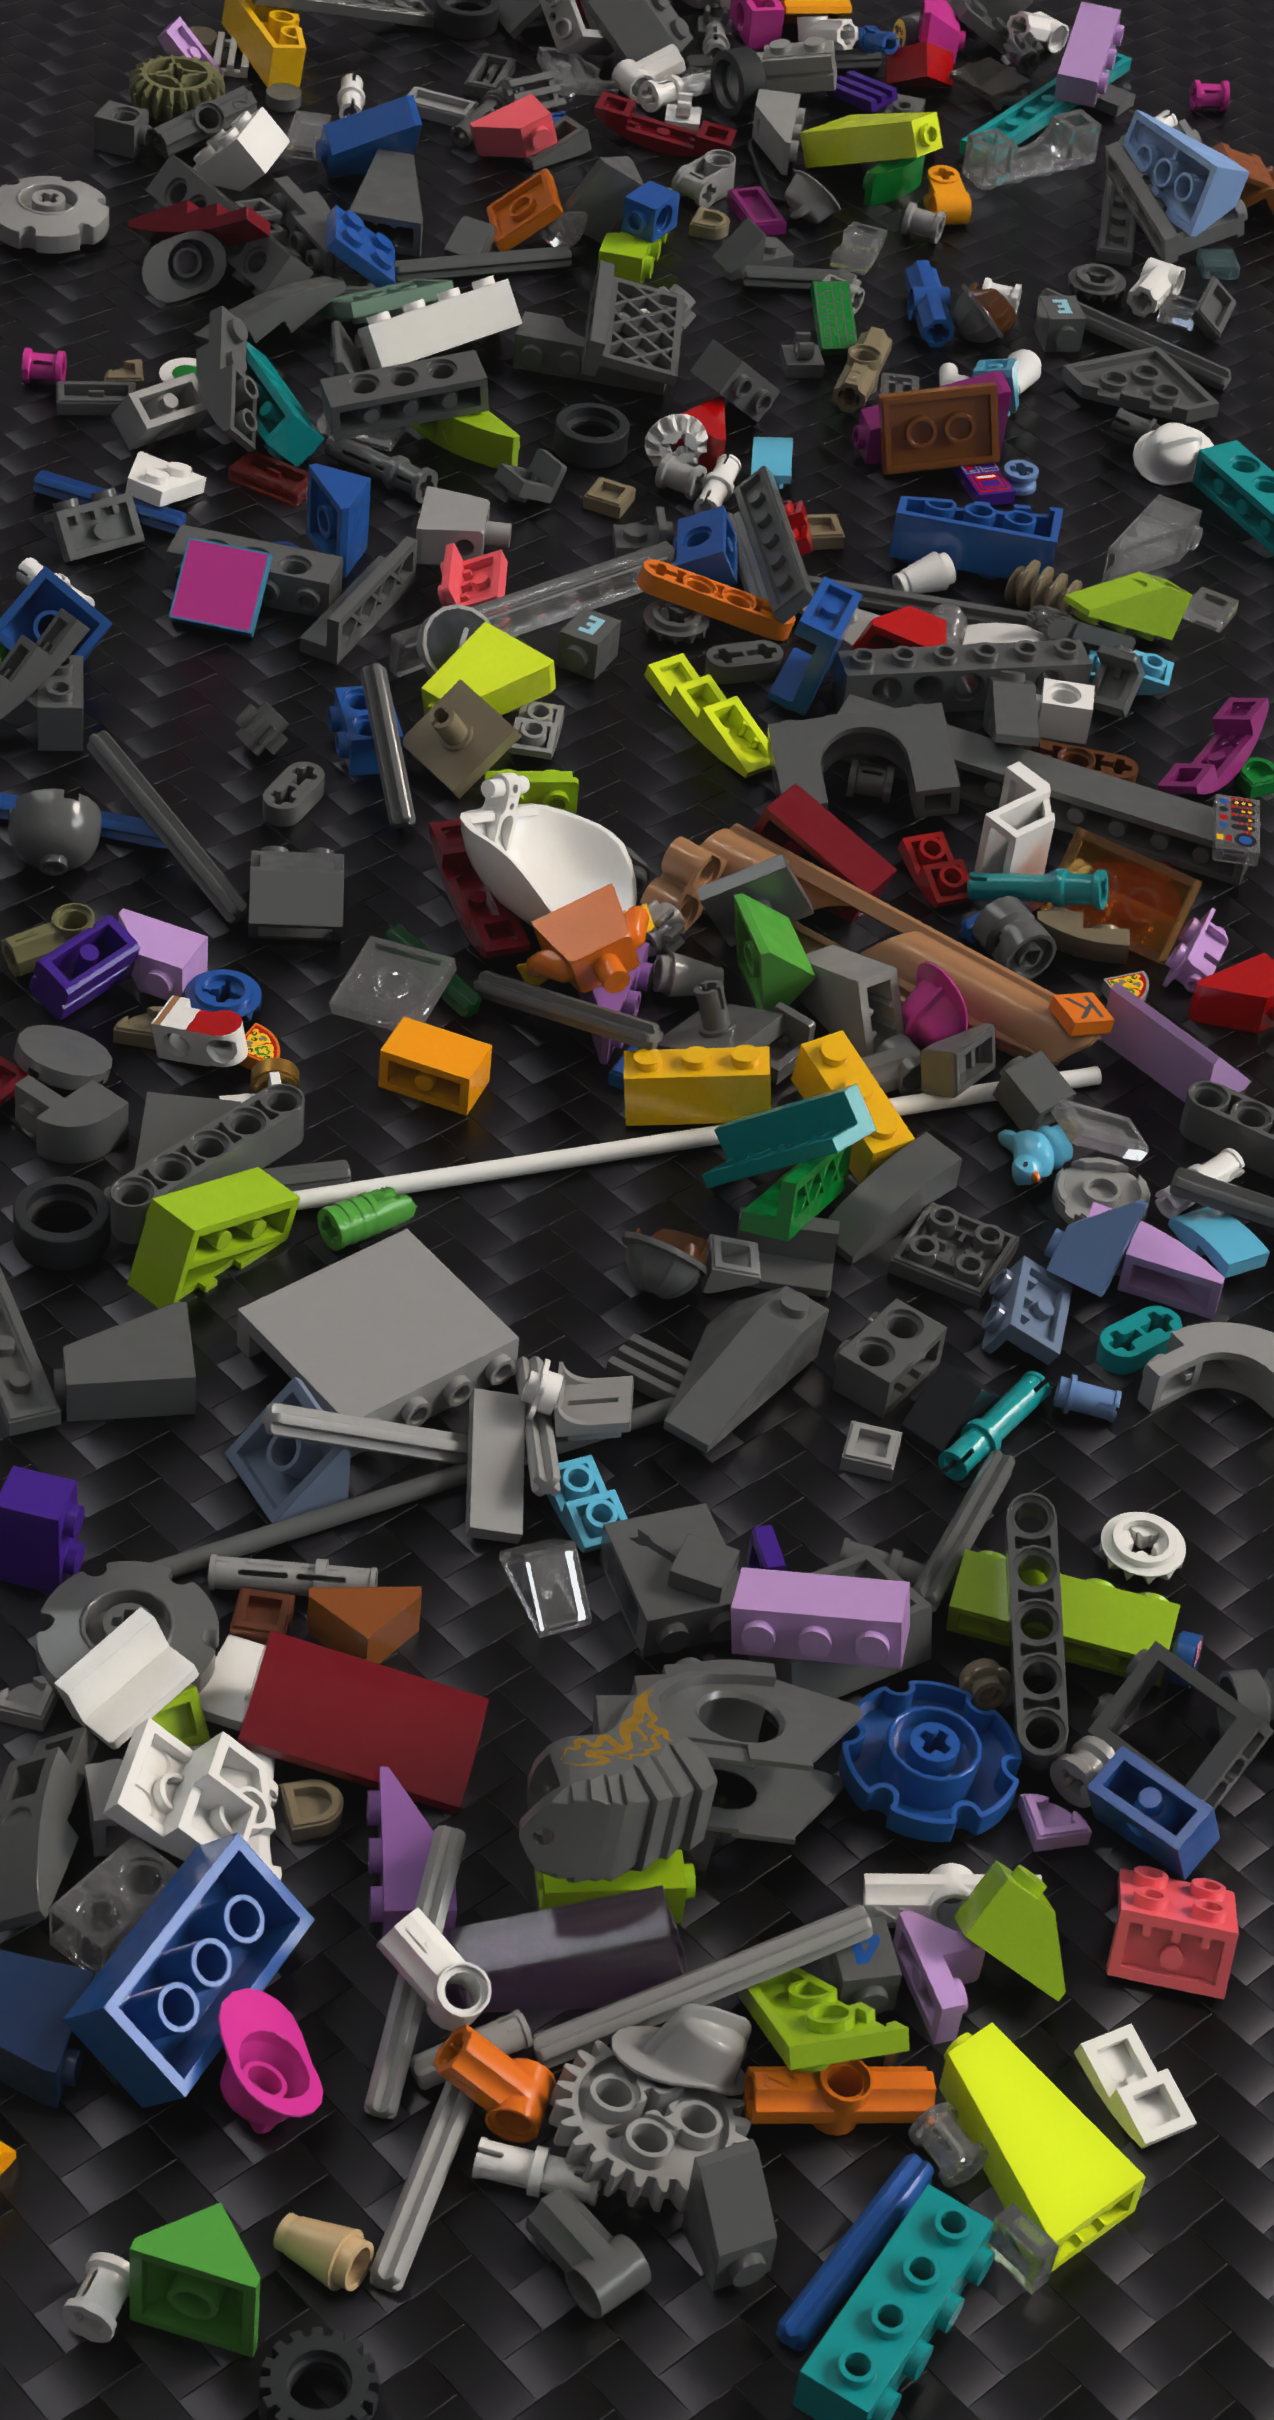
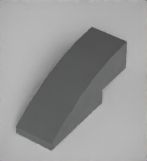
(895, 1196)

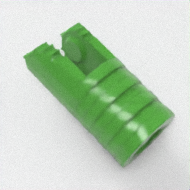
(363, 1217)

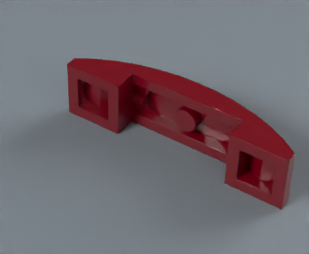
(659, 136)
(479, 913)

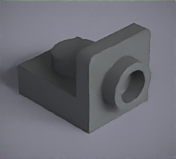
(638, 536)

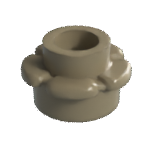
(986, 1683)

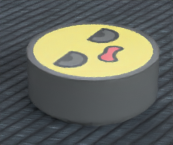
(906, 31)

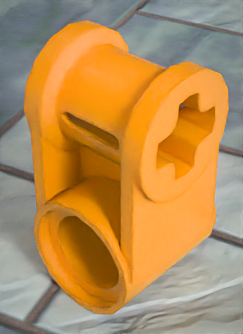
(948, 195)

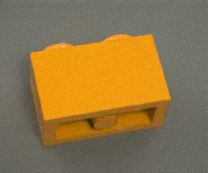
(435, 1065)

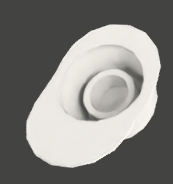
(1169, 453)

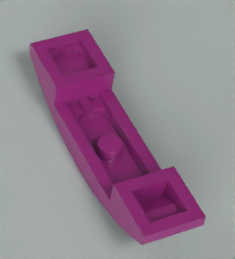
(1236, 734)

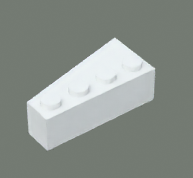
(440, 325)

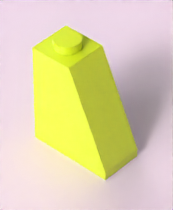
(495, 668)

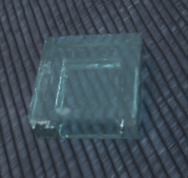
(1217, 263)

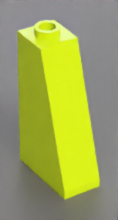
(871, 138)
(1038, 2143)

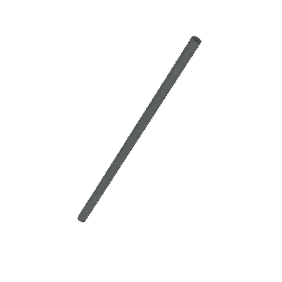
(368, 1504)

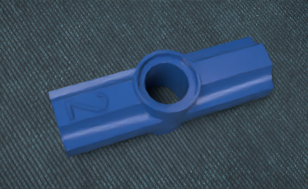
(929, 303)

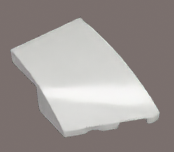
(191, 1796)

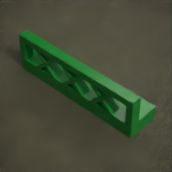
(797, 1197)

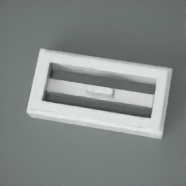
(230, 71)

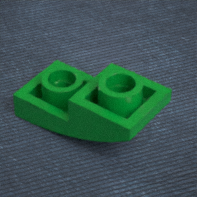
(892, 180)

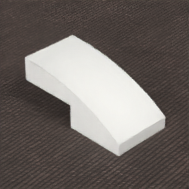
(1132, 2089)

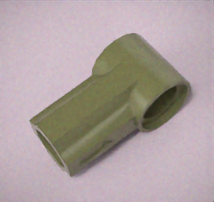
(29, 946)

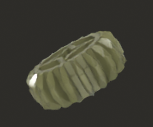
(174, 85)

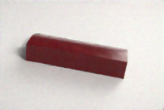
(362, 1716)

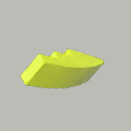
(714, 720)

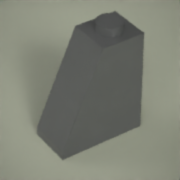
(131, 1369)

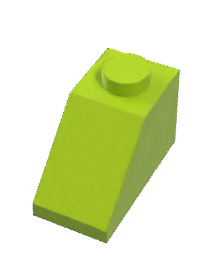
(1015, 1925)

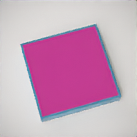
(220, 587)

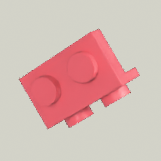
(472, 580)

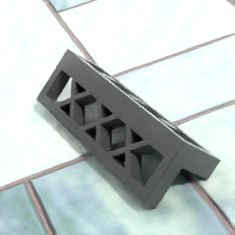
(362, 604)

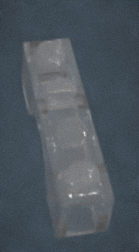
(1065, 144)

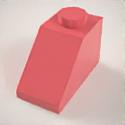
(515, 130)

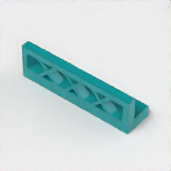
(791, 1134)

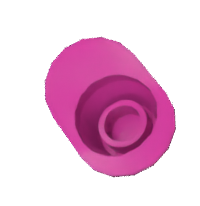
(933, 1008)
(267, 2061)

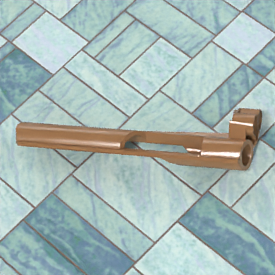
(988, 989)

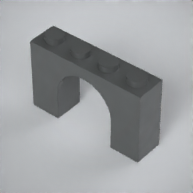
(907, 736)

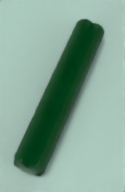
(458, 992)

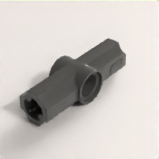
(187, 130)

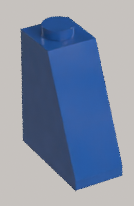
(352, 142)

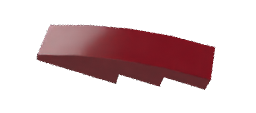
(227, 226)

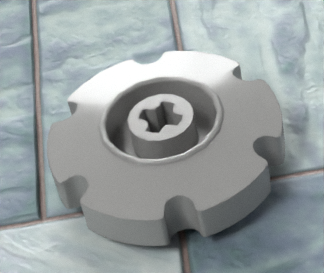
(52, 214)

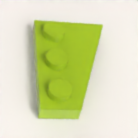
(816, 2028)

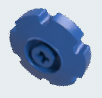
(930, 1761)

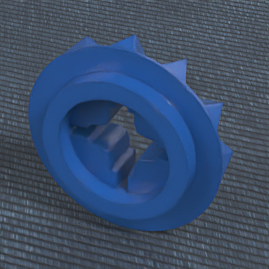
(210, 987)

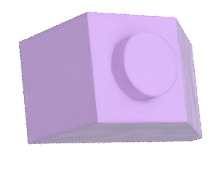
(167, 955)

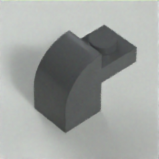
(72, 1127)

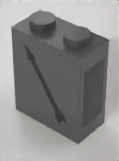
(637, 1564)

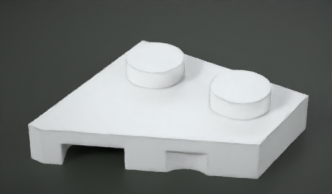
(162, 481)

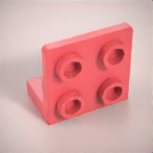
(1174, 1932)

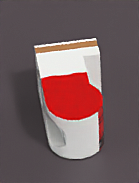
(199, 1035)

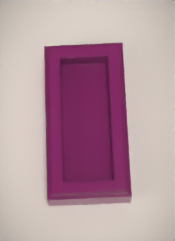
(755, 205)

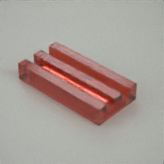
(270, 477)

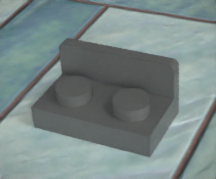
(95, 526)

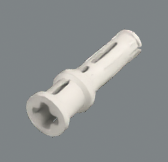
(657, 94)

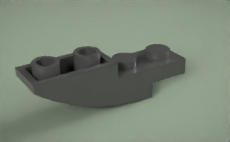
(307, 221)
(223, 378)
(34, 1824)

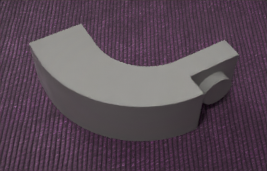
(1212, 1357)

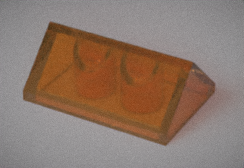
(1141, 893)

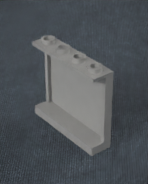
(382, 1334)

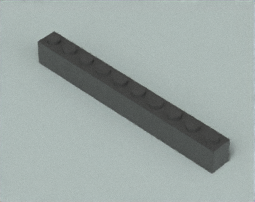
(1113, 808)

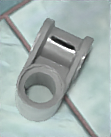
(706, 178)

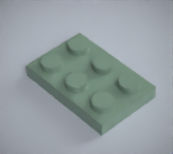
(392, 297)

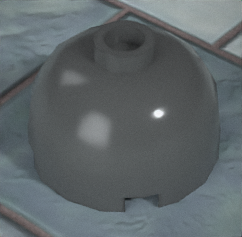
(54, 830)

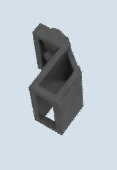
(296, 894)

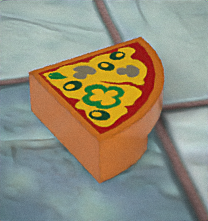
(261, 1046)

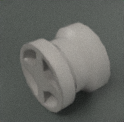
(1076, 1770)

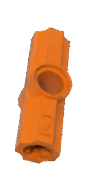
(866, 2096)

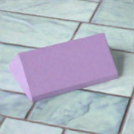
(1164, 1048)

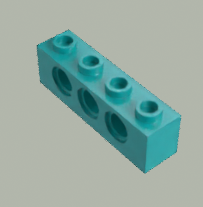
(1239, 487)

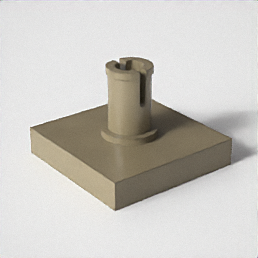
(460, 739)

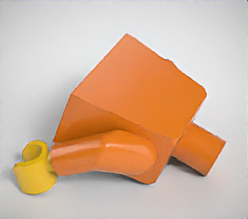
(589, 943)

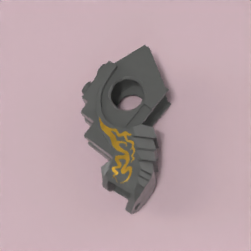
(651, 1763)

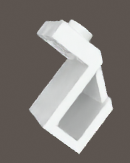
(1021, 829)

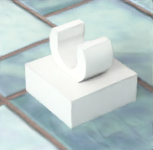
(683, 113)

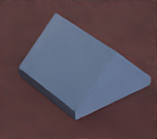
(288, 1473)

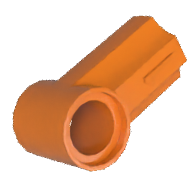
(508, 2088)

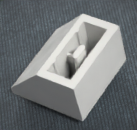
(243, 152)

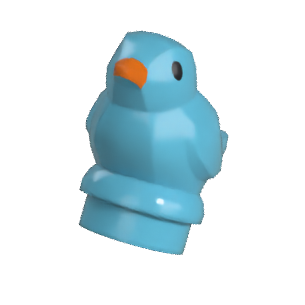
(1036, 1152)

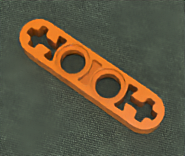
(712, 599)

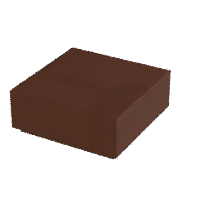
(260, 1612)

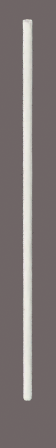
(621, 1149)

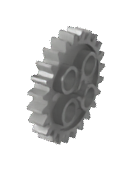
(637, 2129)

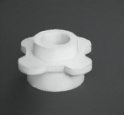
(541, 1390)

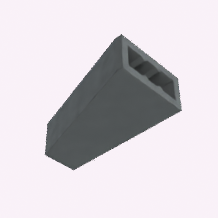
(391, 201)

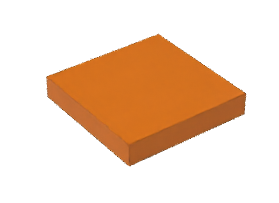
(525, 210)

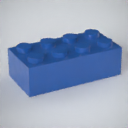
(159, 1996)

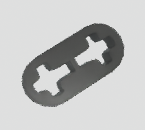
(744, 661)
(293, 794)

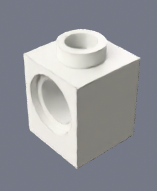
(1065, 710)

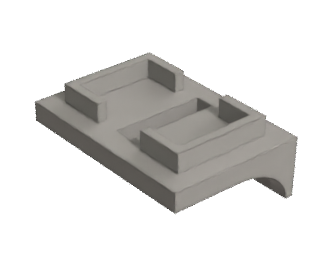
(593, 1406)

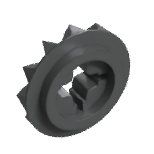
(1096, 282)
(674, 622)

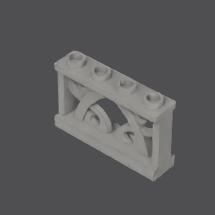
(1165, 236)

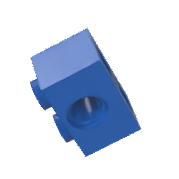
(708, 546)
(1153, 1812)

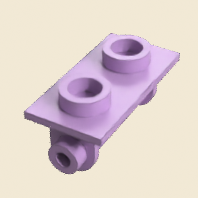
(1198, 953)

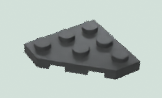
(1143, 383)

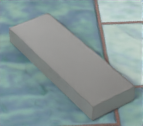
(495, 1466)

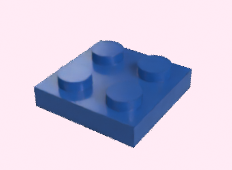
(359, 247)

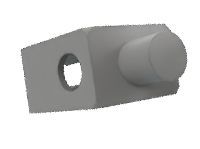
(456, 519)

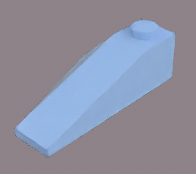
(1186, 174)

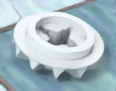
(668, 431)
(1143, 1531)

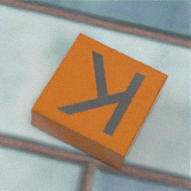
(1081, 1014)

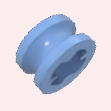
(1021, 476)

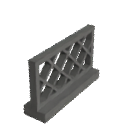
(605, 322)

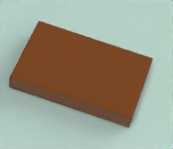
(939, 428)

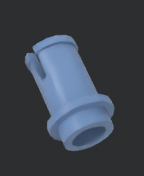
(1086, 1398)

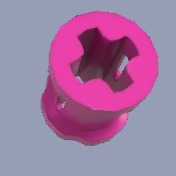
(1210, 95)
(43, 366)

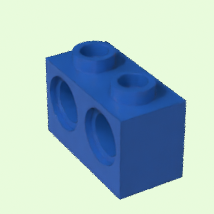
(353, 731)

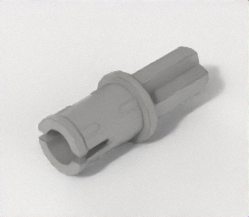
(507, 2033)

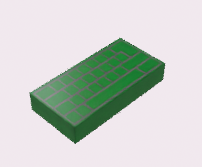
(833, 316)

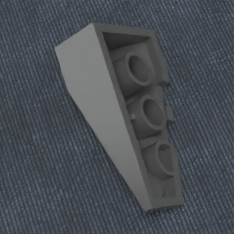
(744, 1362)

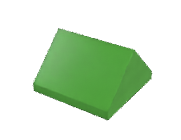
(769, 954)
(197, 2282)

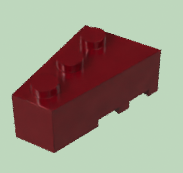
(819, 837)

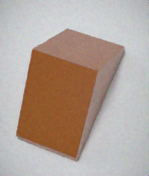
(364, 1619)

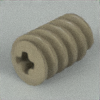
(1029, 588)

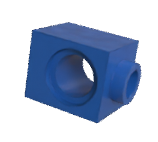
(650, 211)

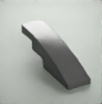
(282, 307)
(33, 663)

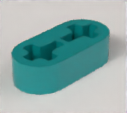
(1134, 1334)

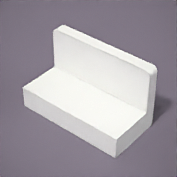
(125, 1679)

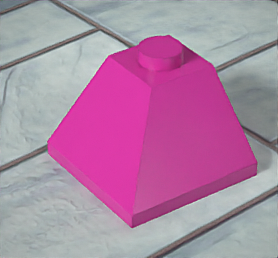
(940, 26)

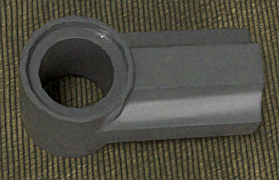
(896, 1065)
(596, 2265)

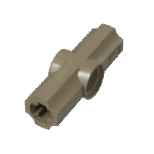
(862, 370)

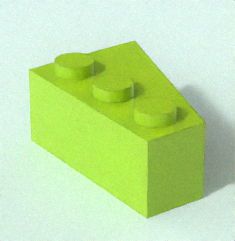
(207, 1230)

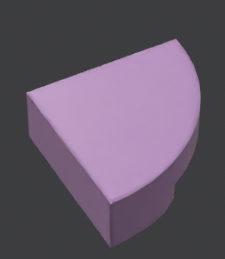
(1051, 1825)

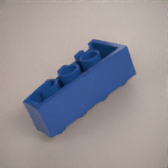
(975, 536)

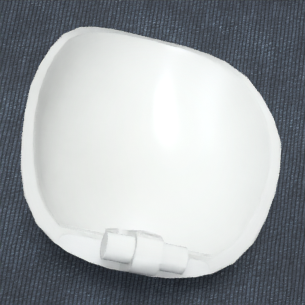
(539, 854)

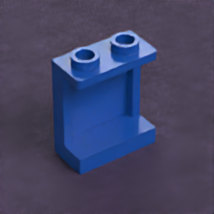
(821, 624)

